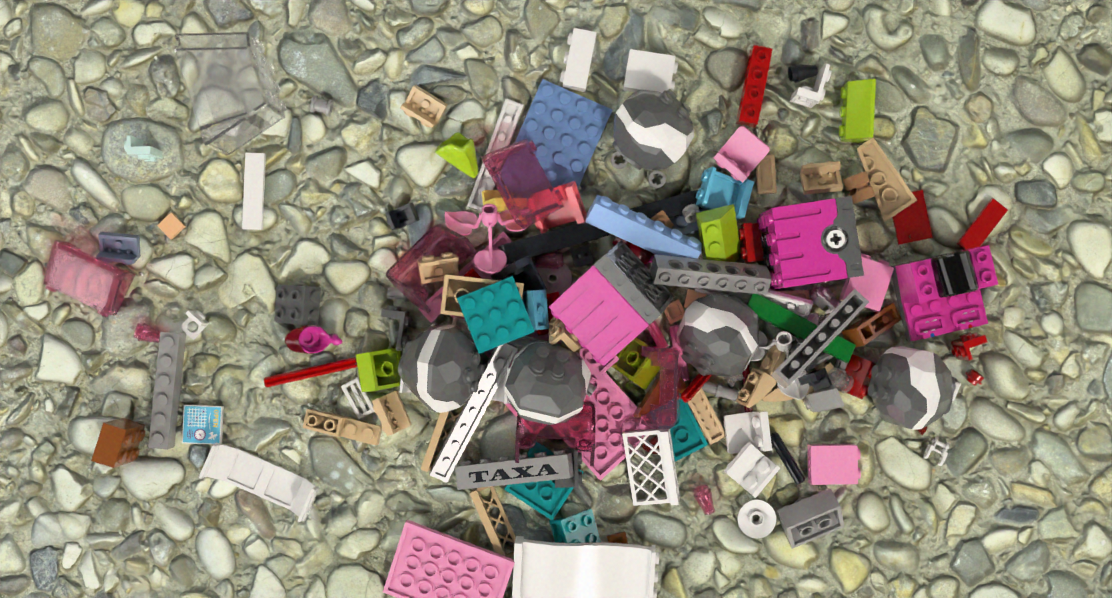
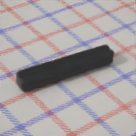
(786, 458)

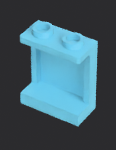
(722, 190)
(536, 307)

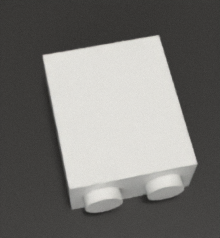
(649, 71)

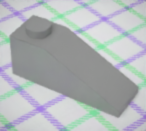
(823, 400)

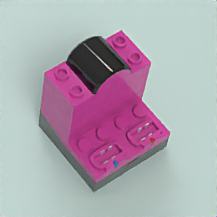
(943, 292)

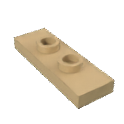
(706, 417)

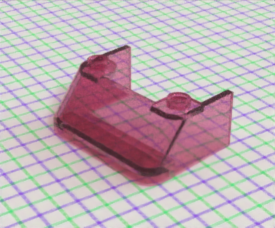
(437, 240)
(578, 428)

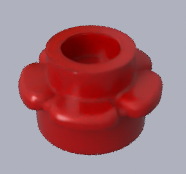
(974, 377)

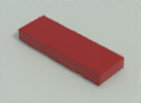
(982, 225)

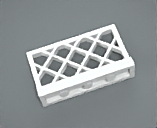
(668, 467)

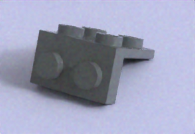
(297, 304)
(405, 322)

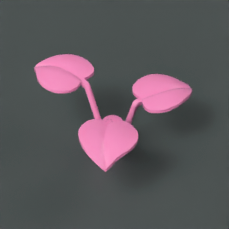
(464, 221)

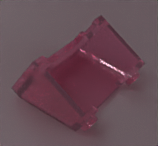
(522, 182)
(86, 278)
(667, 412)

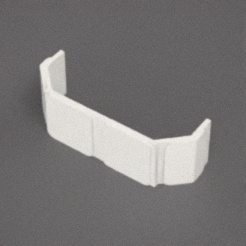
(260, 478)

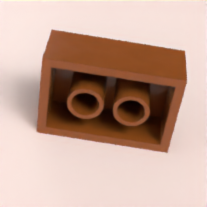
(118, 442)

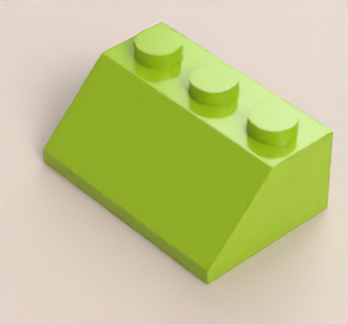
(857, 111)
(719, 234)

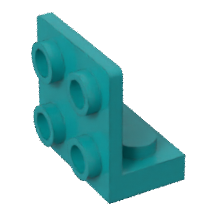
(575, 528)

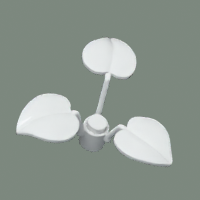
(784, 343)

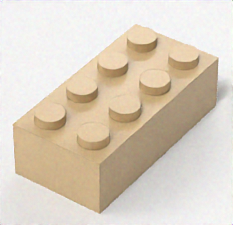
(458, 286)

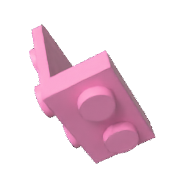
(741, 153)

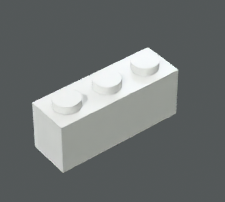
(578, 59)

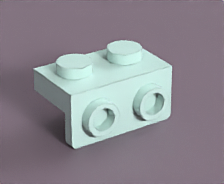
(135, 148)

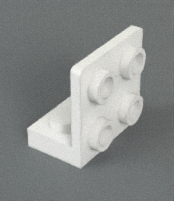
(809, 97)
(746, 428)
(751, 469)

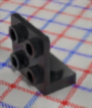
(522, 272)

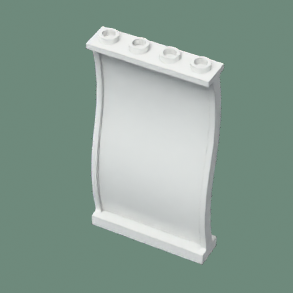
(583, 570)

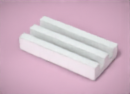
(352, 402)

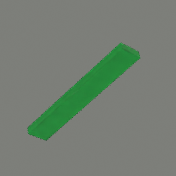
(797, 325)

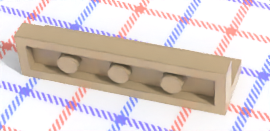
(436, 437)
(488, 523)

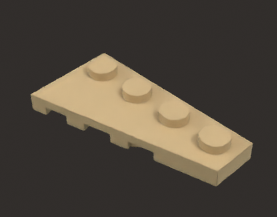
(889, 187)

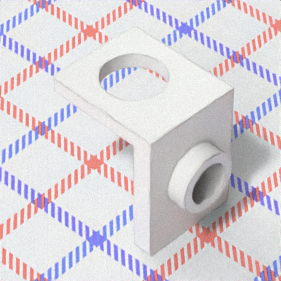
(199, 318)

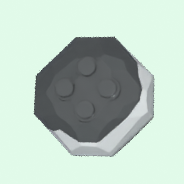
(652, 129)
(718, 335)
(441, 368)
(547, 383)
(911, 387)

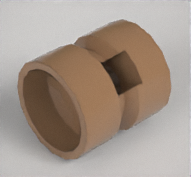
(859, 187)

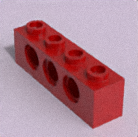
(754, 86)

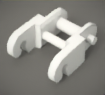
(943, 453)

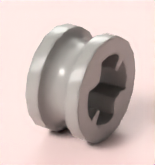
(620, 166)
(651, 177)
(689, 213)

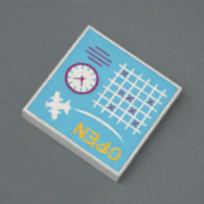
(202, 424)

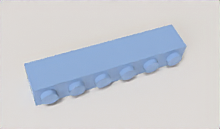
(641, 230)

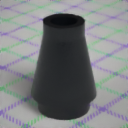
(800, 72)

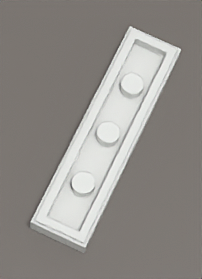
(254, 191)

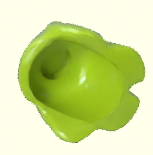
(459, 153)

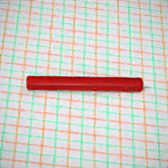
(310, 372)

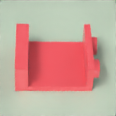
(572, 210)

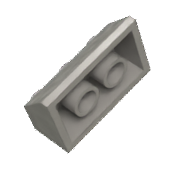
(811, 518)

